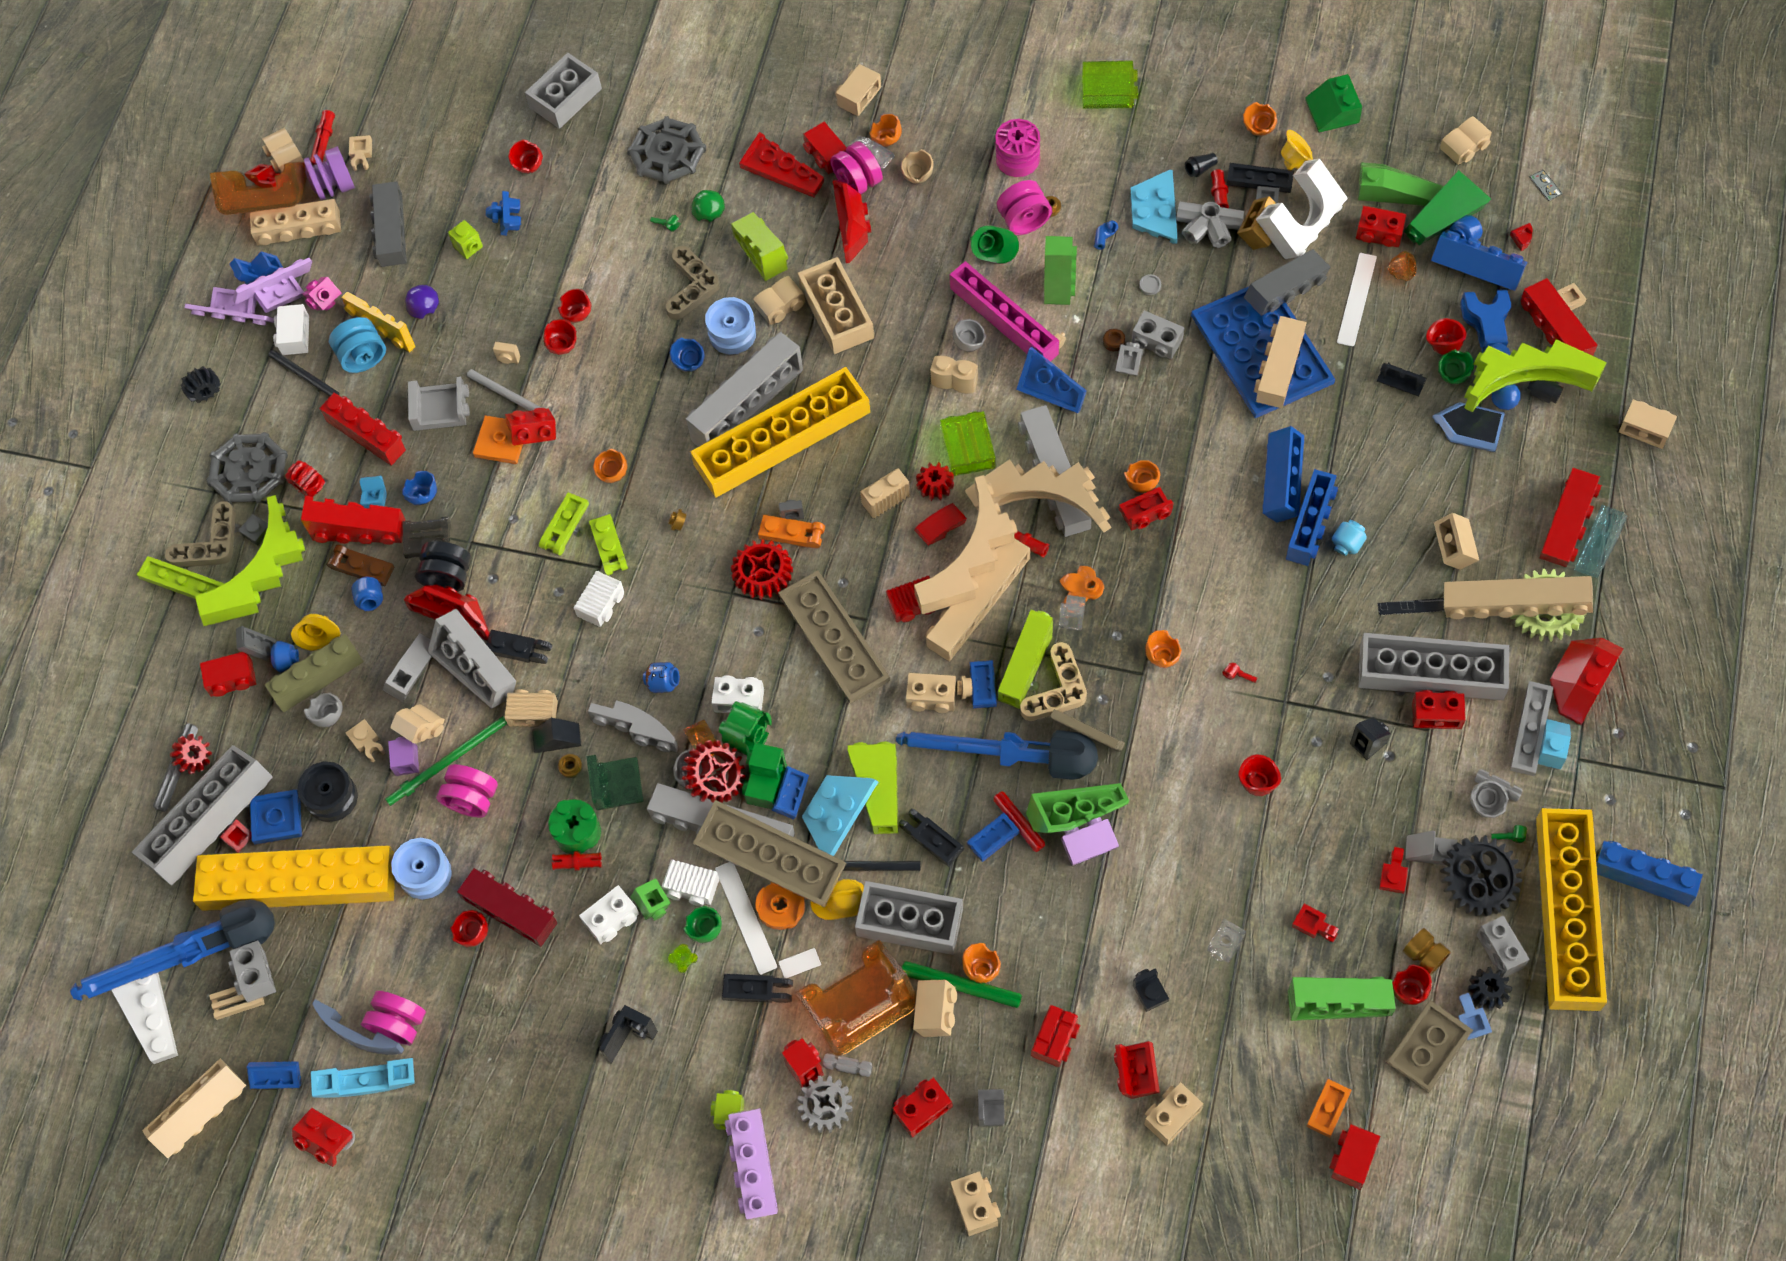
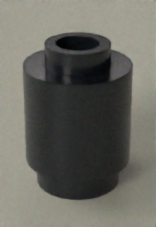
(1545, 390)

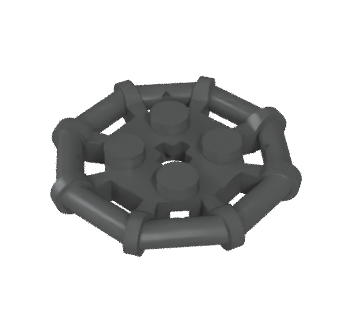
(666, 159)
(239, 459)

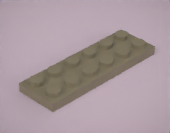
(834, 637)
(769, 853)

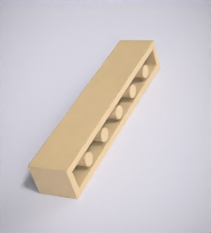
(1518, 597)
(961, 619)

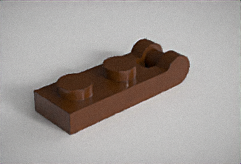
(360, 565)

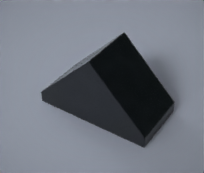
(556, 735)

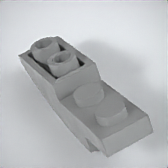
(642, 726)

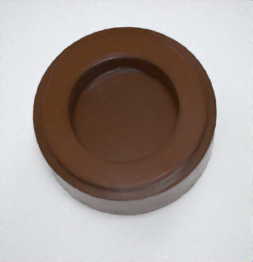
(1113, 339)

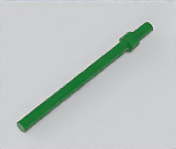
(407, 788)

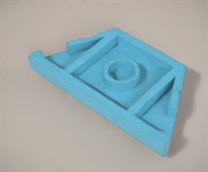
(1155, 206)
(836, 809)

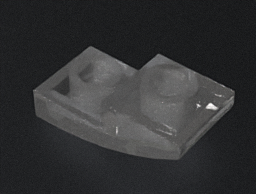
(881, 154)

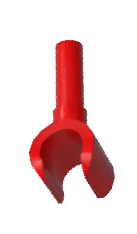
(1233, 669)

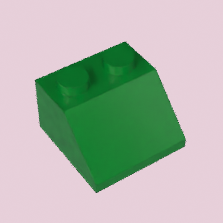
(1334, 104)

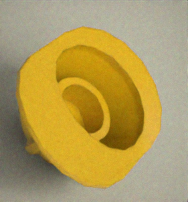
(1295, 151)
(314, 632)
(842, 902)

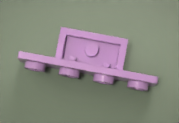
(276, 288)
(223, 305)

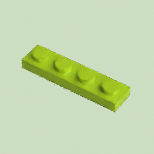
(176, 578)

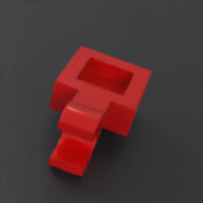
(1394, 875)
(1312, 922)

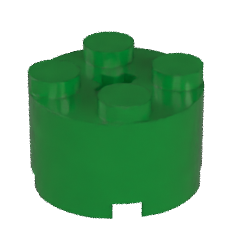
(745, 727)
(568, 815)

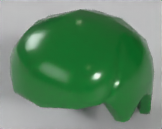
(707, 205)
(1456, 367)
(703, 924)

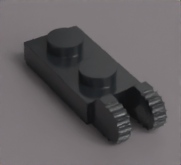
(517, 647)
(932, 838)
(755, 988)

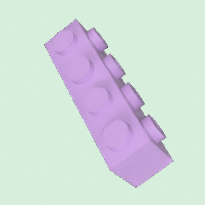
(752, 1162)

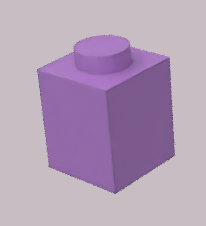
(403, 756)

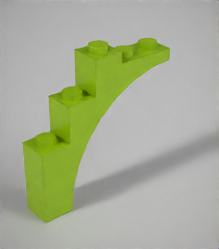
(1556, 363)
(240, 594)

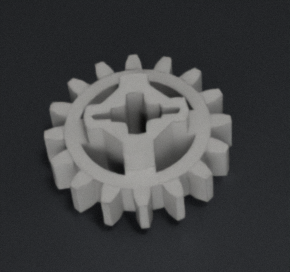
(819, 1113)

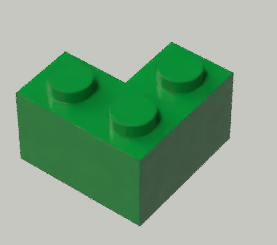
(766, 770)

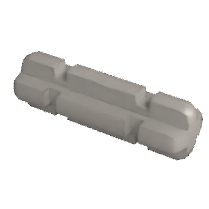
(1513, 792)
(847, 1065)

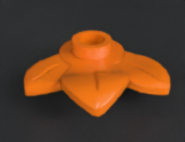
(1080, 583)

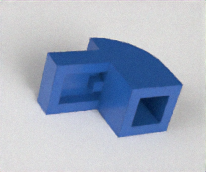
(262, 265)

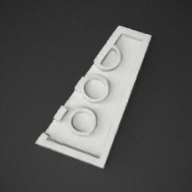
(148, 1016)

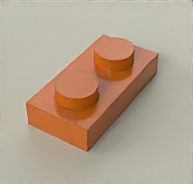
(1328, 1108)

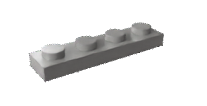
(1531, 728)

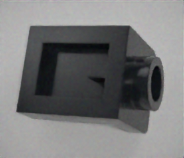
(1149, 989)

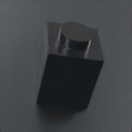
(1369, 737)

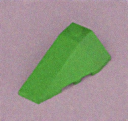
(1392, 185)
(1073, 807)

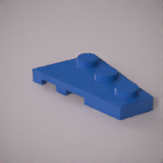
(1049, 383)

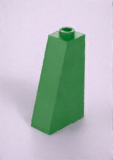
(1450, 204)

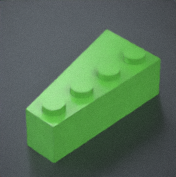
(1059, 270)
(1340, 998)

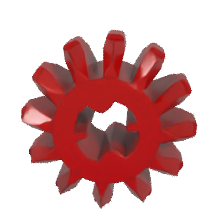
(305, 478)
(926, 479)
(190, 763)

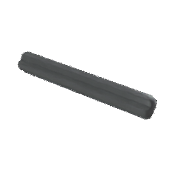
(171, 776)

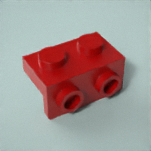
(531, 426)
(1146, 508)
(1136, 1070)
(320, 1136)

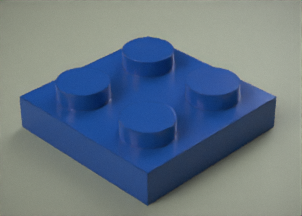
(275, 817)

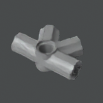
(1202, 224)

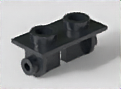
(1401, 379)

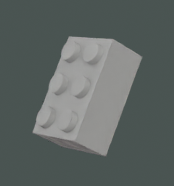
(563, 90)

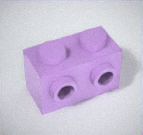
(1089, 841)

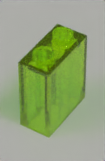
(1109, 84)
(967, 443)

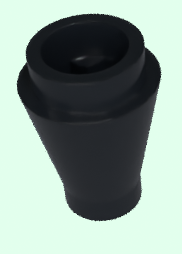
(1199, 164)

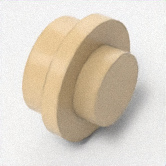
(964, 687)

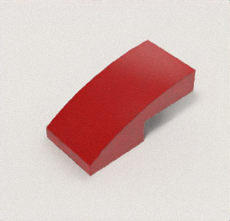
(262, 175)
(939, 523)

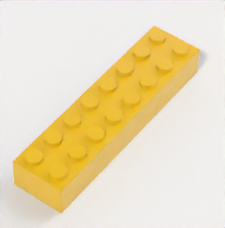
(780, 432)
(295, 877)
(1571, 910)

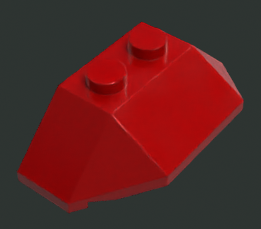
(851, 219)
(437, 601)
(1582, 676)

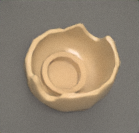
(917, 166)

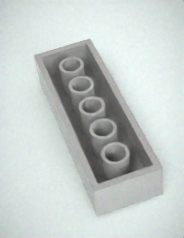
(746, 390)
(1433, 665)
(202, 814)

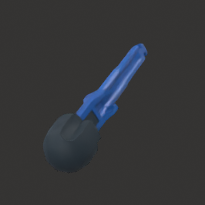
(1068, 754)
(238, 926)

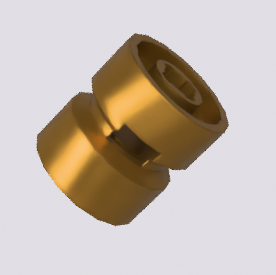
(1428, 953)

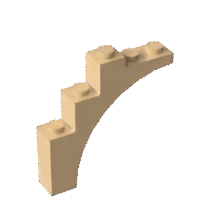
(1044, 482)
(958, 580)

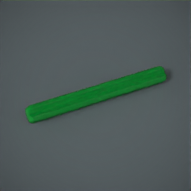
(964, 984)

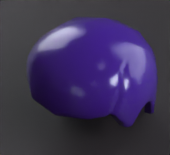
(421, 301)

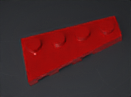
(772, 163)

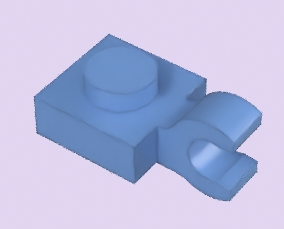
(1474, 1018)

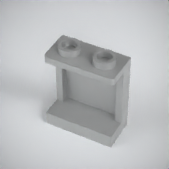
(437, 405)

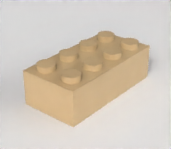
(836, 305)

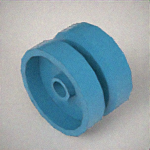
(357, 345)

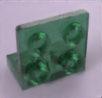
(614, 782)

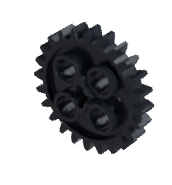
(1500, 867)

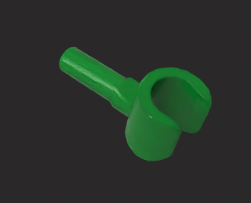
(671, 224)
(1518, 835)

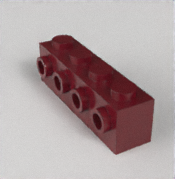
(508, 907)

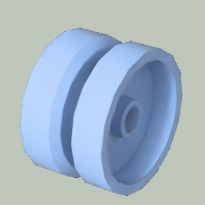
(730, 325)
(421, 868)

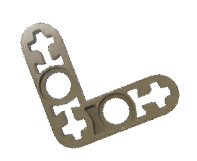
(698, 283)
(215, 545)

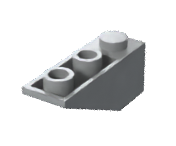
(408, 668)

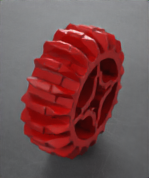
(762, 575)
(708, 764)

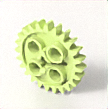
(1548, 628)

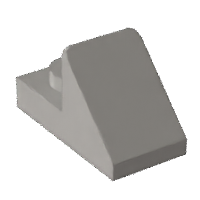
(1427, 848)

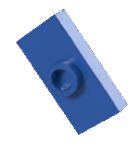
(983, 684)
(790, 792)
(993, 837)
(274, 1075)

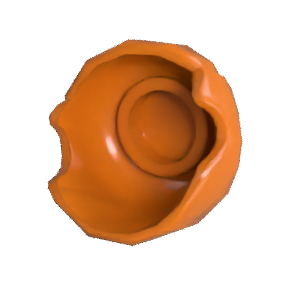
(1259, 119)
(886, 131)
(610, 466)
(1142, 476)
(1162, 649)
(980, 963)

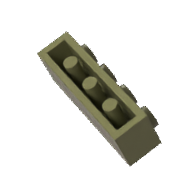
(313, 672)

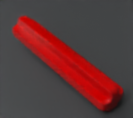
(1020, 821)

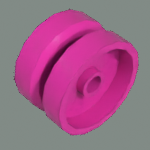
(857, 167)
(1024, 207)
(467, 791)
(393, 1017)

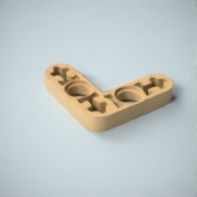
(1067, 687)

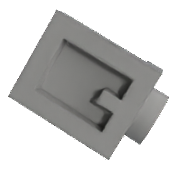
(1129, 359)

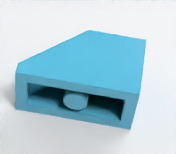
(1555, 744)

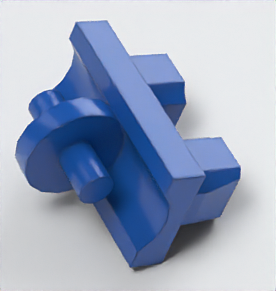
(502, 212)

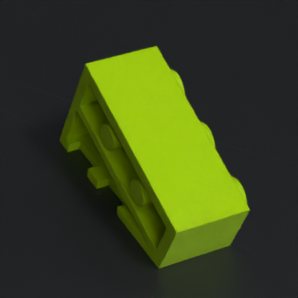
(760, 245)

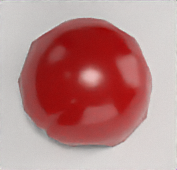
(525, 156)
(575, 305)
(559, 337)
(469, 928)
(1412, 985)

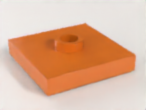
(495, 442)

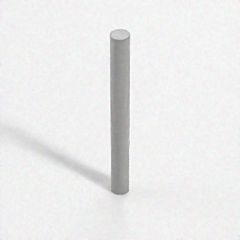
(501, 390)

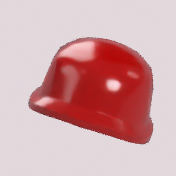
(1446, 335)
(1259, 775)

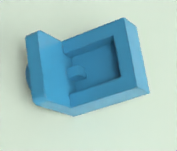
(372, 491)

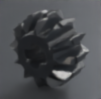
(200, 384)
(1499, 992)

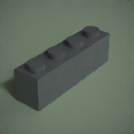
(388, 223)
(1287, 282)

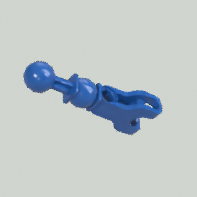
(1491, 331)

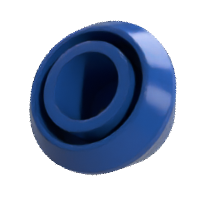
(283, 656)

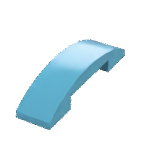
(362, 1080)

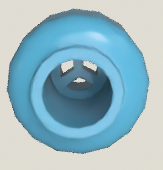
(1349, 537)

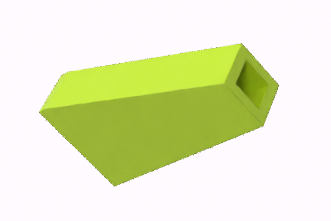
(1026, 658)
(879, 763)

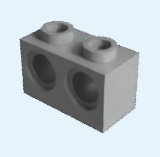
(1160, 330)
(1502, 946)
(255, 970)

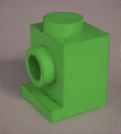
(652, 893)

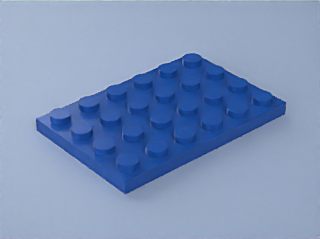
(1240, 341)

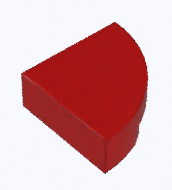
(1522, 236)

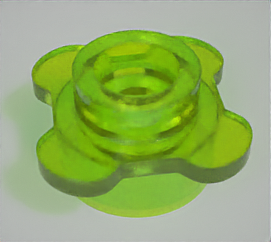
(675, 958)

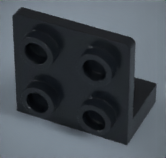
(623, 1022)

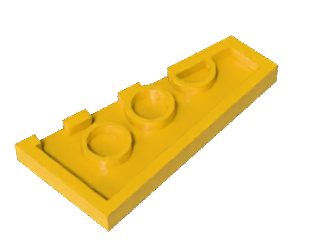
(384, 325)

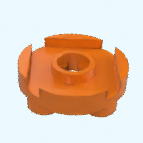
(779, 919)

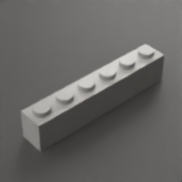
(1047, 447)
(690, 813)

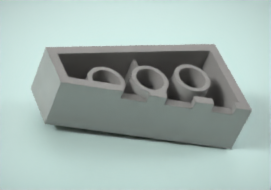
(470, 659)

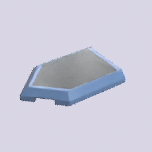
(1473, 429)

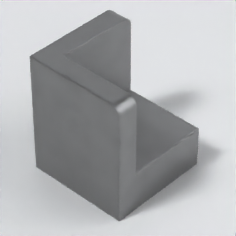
(991, 1107)

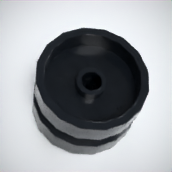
(443, 565)
(327, 791)

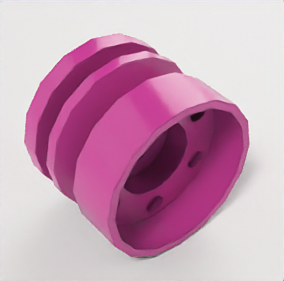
(1017, 147)

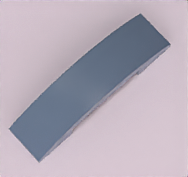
(380, 1044)

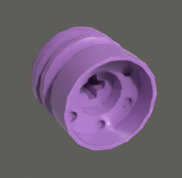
(328, 173)

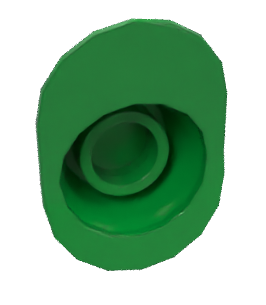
(994, 244)

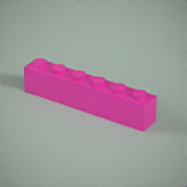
(1002, 312)

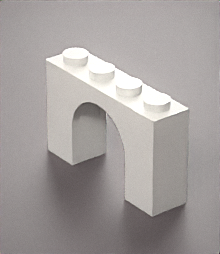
(1324, 200)

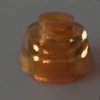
(1403, 266)

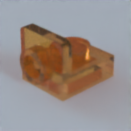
(699, 733)

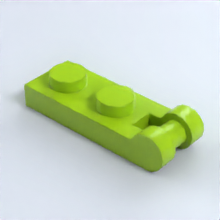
(563, 523)
(608, 544)

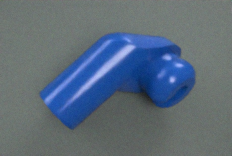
(1104, 232)

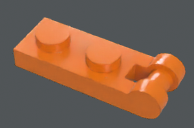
(791, 531)

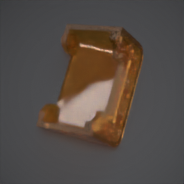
(235, 197)
(860, 1002)

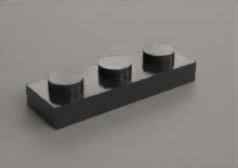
(1254, 176)

